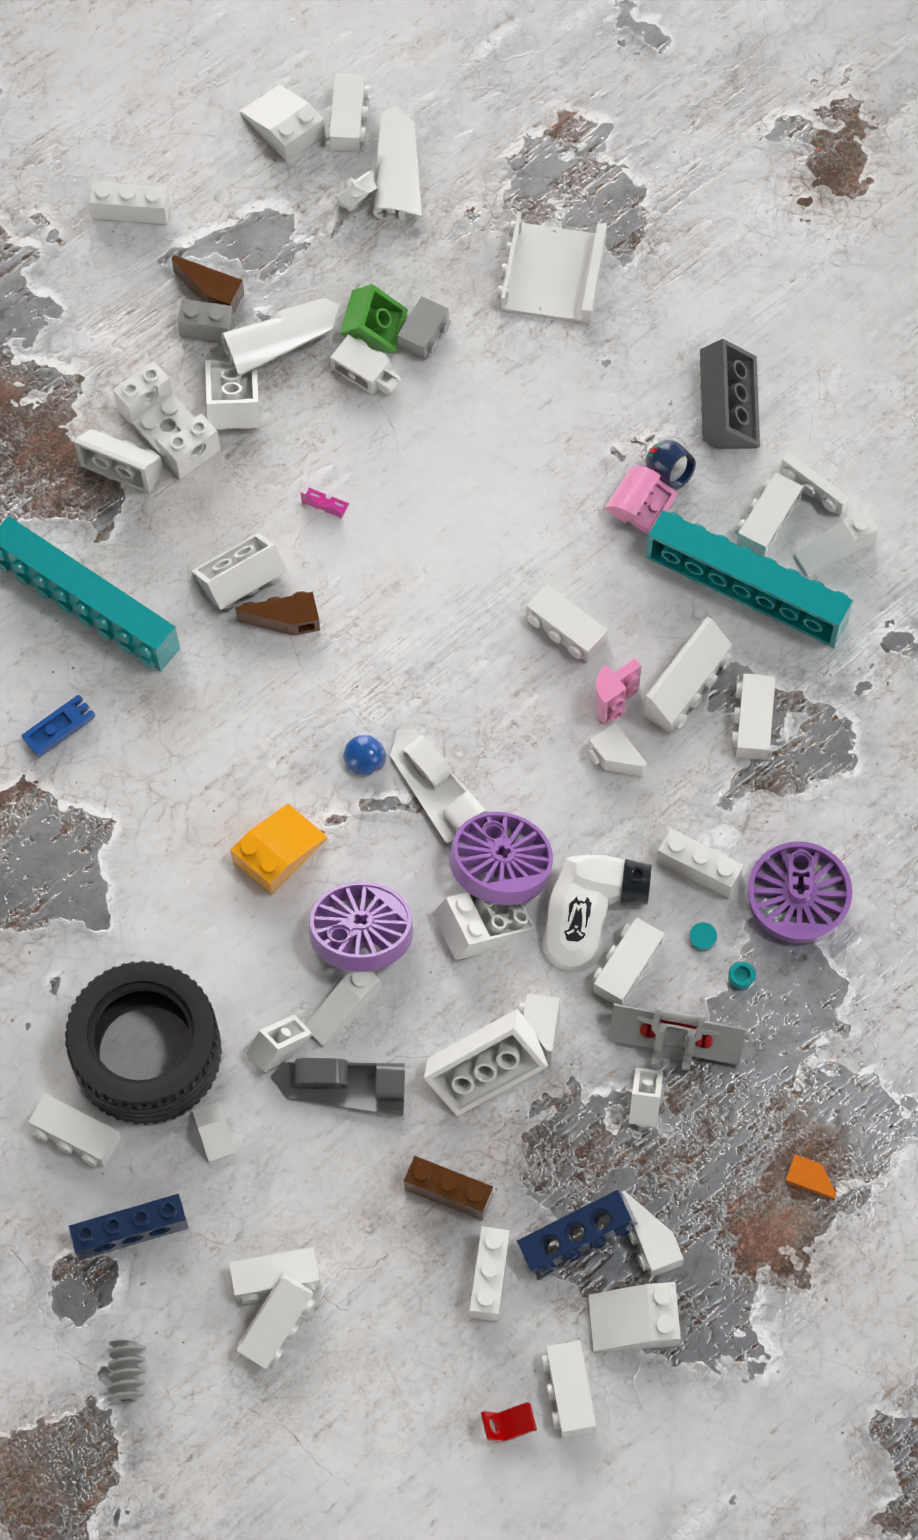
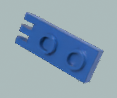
(58, 726)

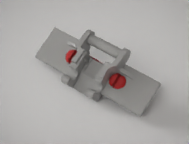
(676, 1035)

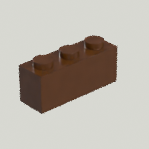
(448, 1188)

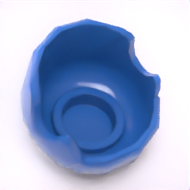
(364, 755)

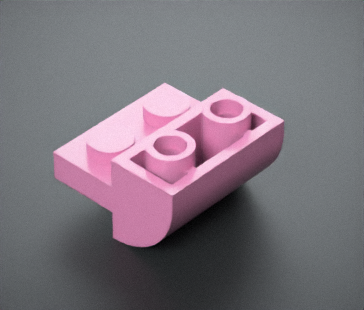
(641, 498)
(614, 689)

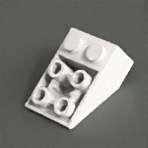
(477, 925)

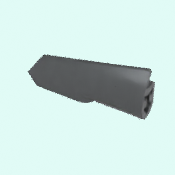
(344, 1084)

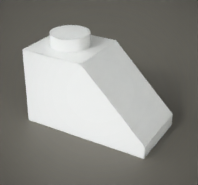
(616, 752)
(278, 1042)
(646, 1097)

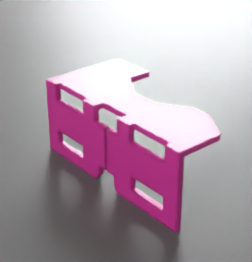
(318, 503)

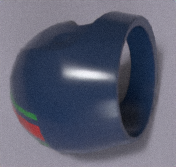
(663, 458)

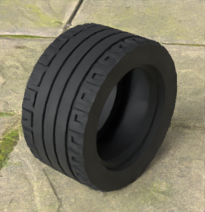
(130, 988)

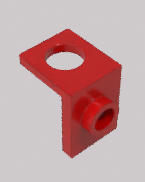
(509, 1423)

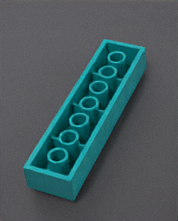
(748, 578)
(87, 595)

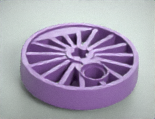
(502, 858)
(787, 895)
(354, 929)

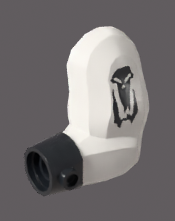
(582, 904)

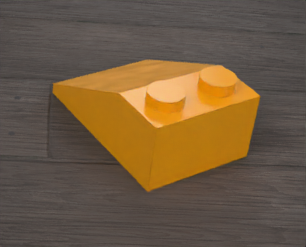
(277, 847)

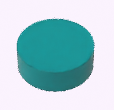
(703, 936)
(741, 975)

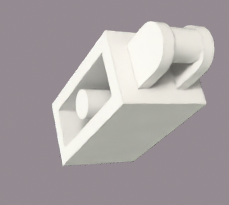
(364, 366)

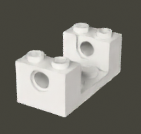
(149, 404)

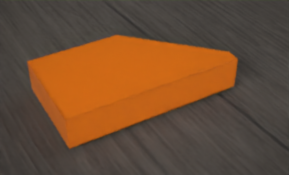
(810, 1177)

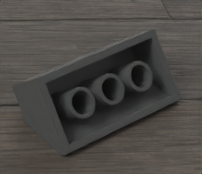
(729, 396)

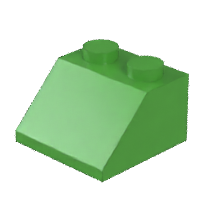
(374, 318)

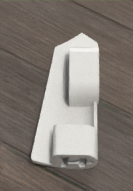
(397, 168)
(283, 332)
(433, 783)

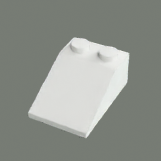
(285, 121)
(230, 397)
(635, 1318)

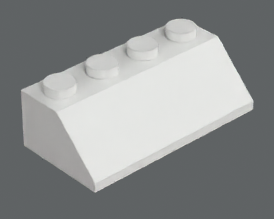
(688, 677)
(486, 1063)

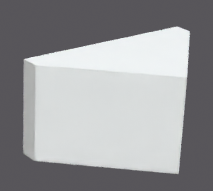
(214, 1131)

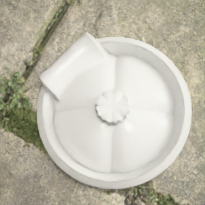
(356, 191)

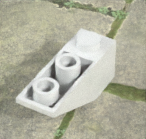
(655, 1241)

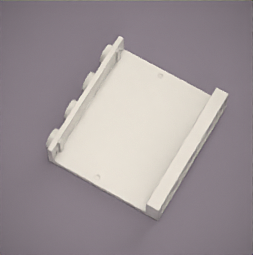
(552, 271)

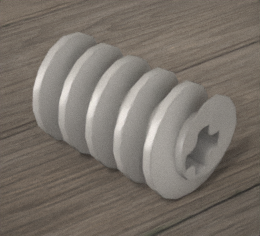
(125, 1371)

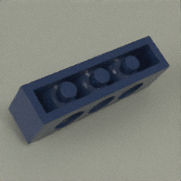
(128, 1227)
(535, 1244)

